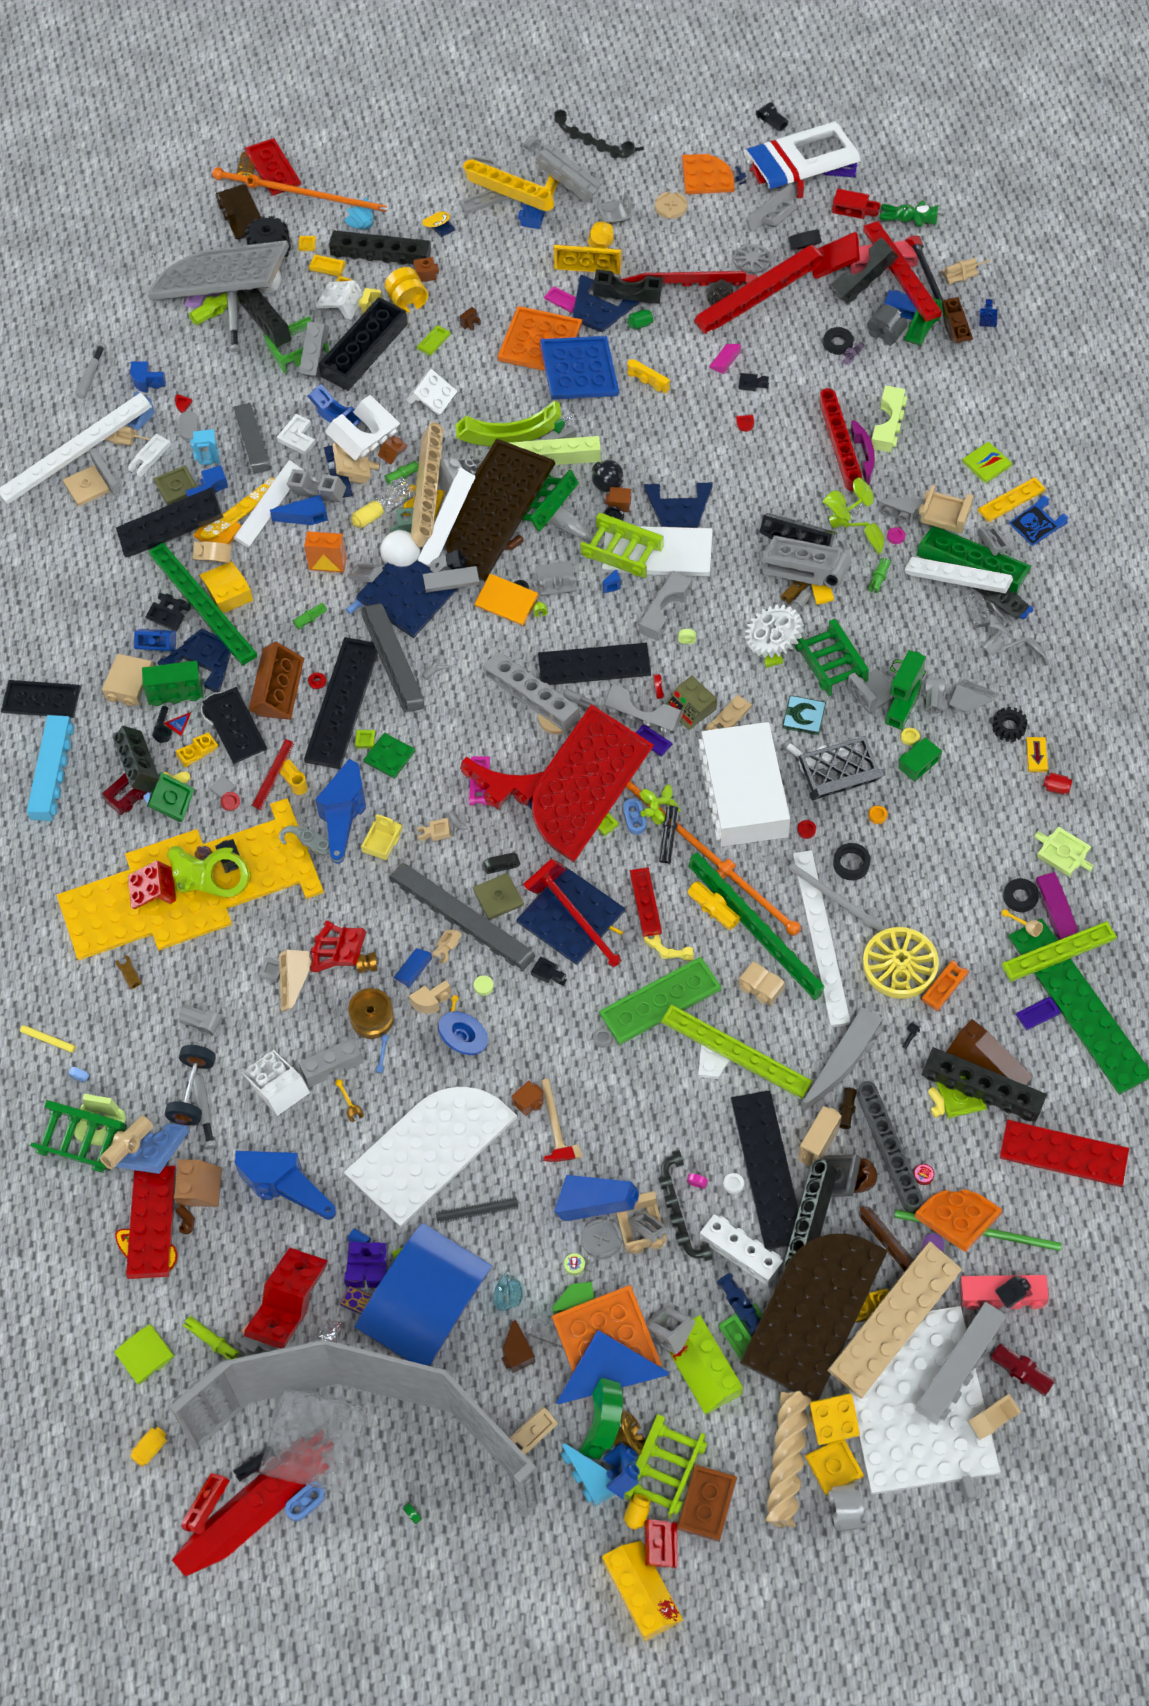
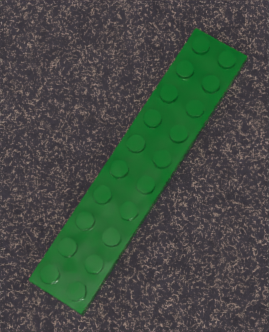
(1086, 1015)

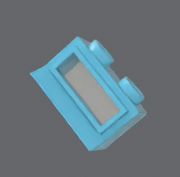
(205, 447)

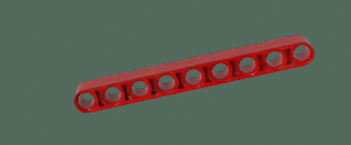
(759, 289)

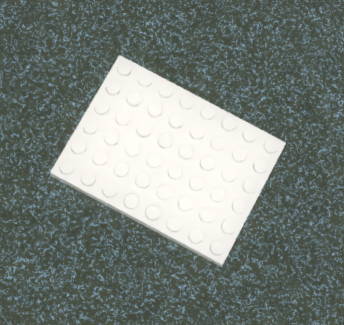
(902, 1445)

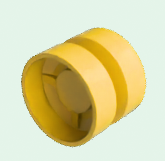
(406, 288)

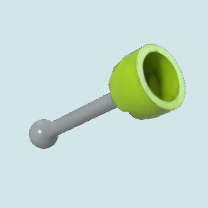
(538, 606)

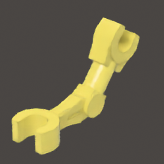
(686, 953)

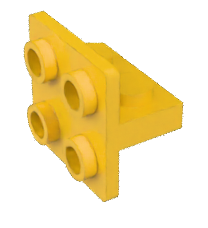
(834, 1419)

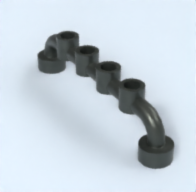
(628, 147)
(677, 1217)

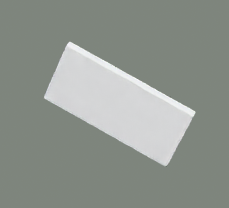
(684, 551)

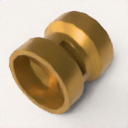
(362, 965)

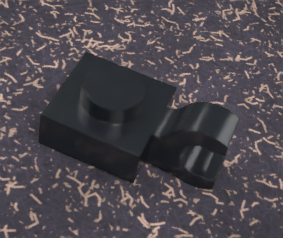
(751, 381)
(547, 970)

